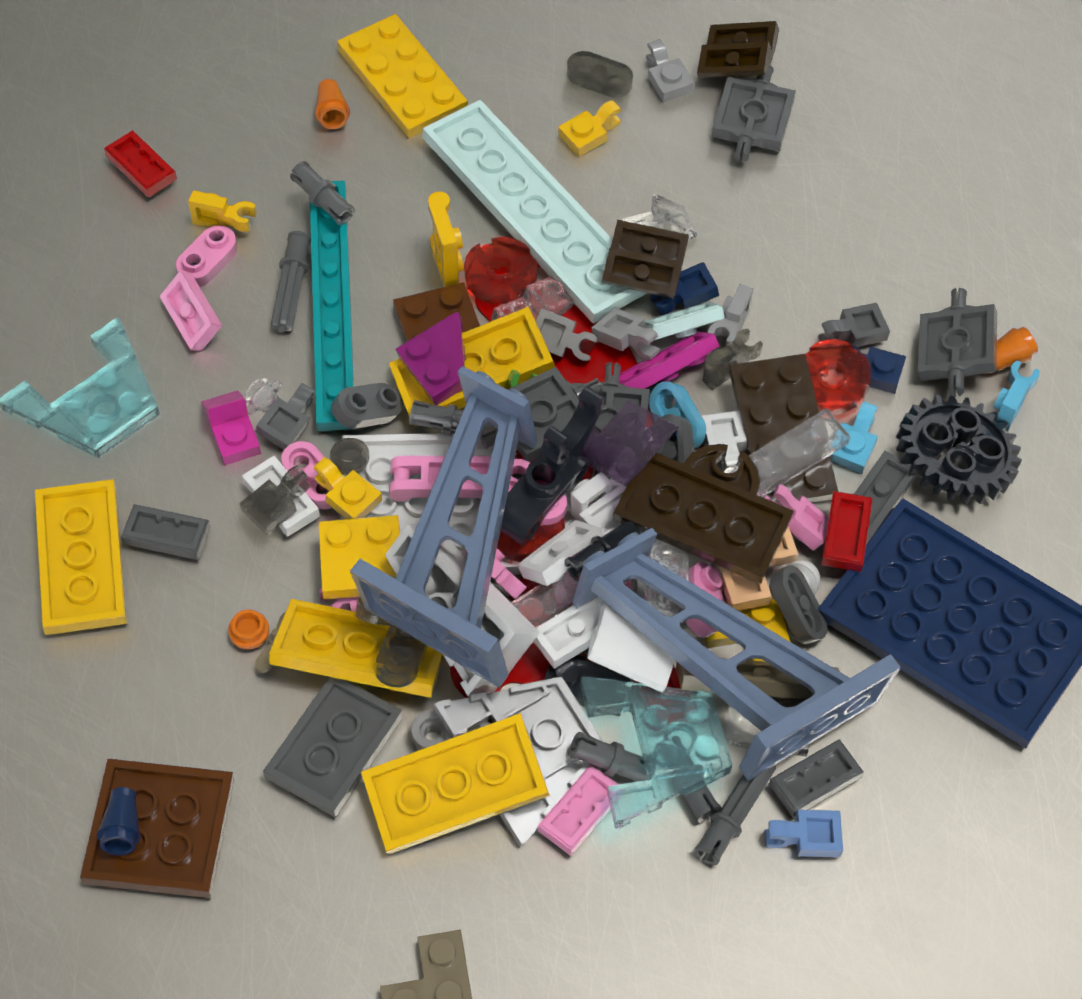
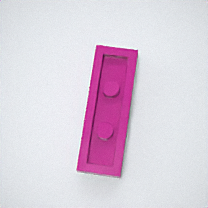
(667, 362)

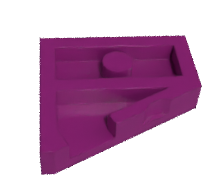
(436, 358)

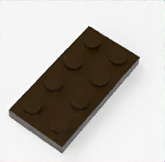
(773, 400)

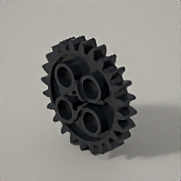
(958, 449)

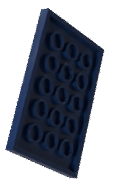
(961, 621)

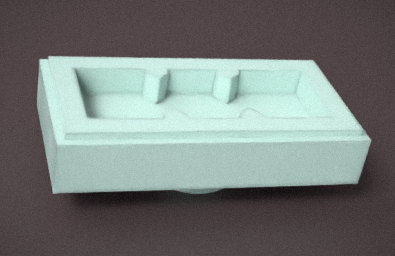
(685, 321)

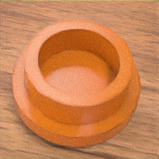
(248, 629)

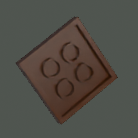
(180, 829)

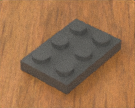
(333, 744)

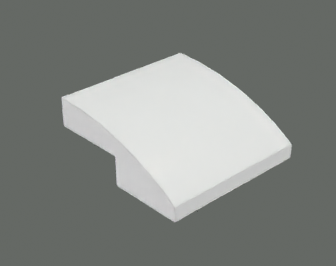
(628, 651)

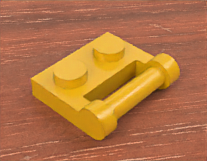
(445, 240)

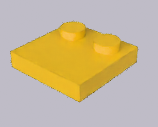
(347, 542)

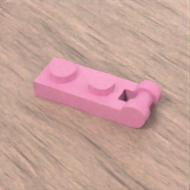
(404, 467)

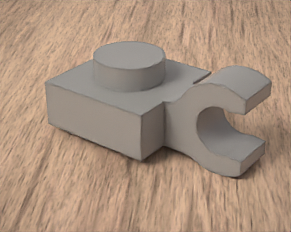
(667, 77)
(735, 312)
(624, 329)

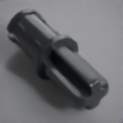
(604, 543)

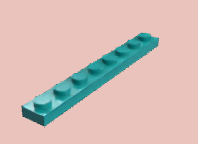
(331, 311)

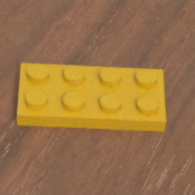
(401, 74)
(490, 348)
(80, 557)
(341, 647)
(454, 783)

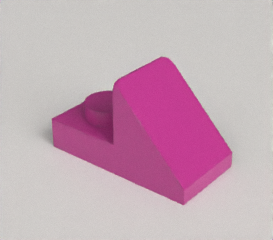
(231, 427)

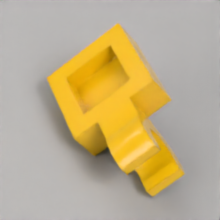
(588, 131)
(214, 210)
(348, 495)

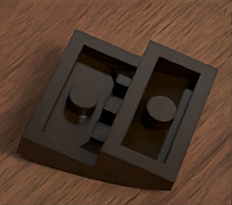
(738, 49)
(645, 259)

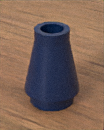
(120, 824)

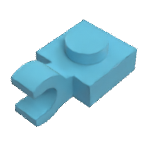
(1010, 401)
(861, 443)

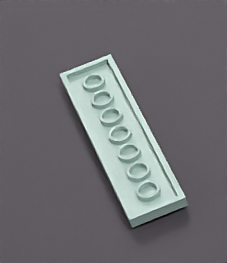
(529, 205)

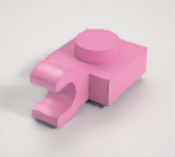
(808, 521)

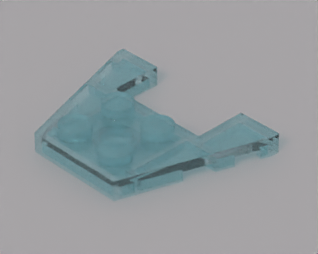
(99, 409)
(677, 740)

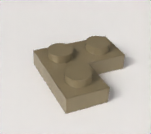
(442, 969)

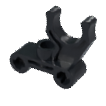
(558, 465)

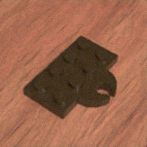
(707, 510)

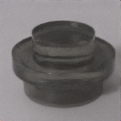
(350, 455)

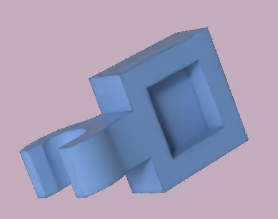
(814, 831)

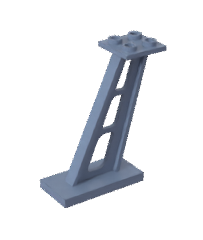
(403, 600)
(782, 728)

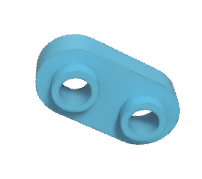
(661, 404)

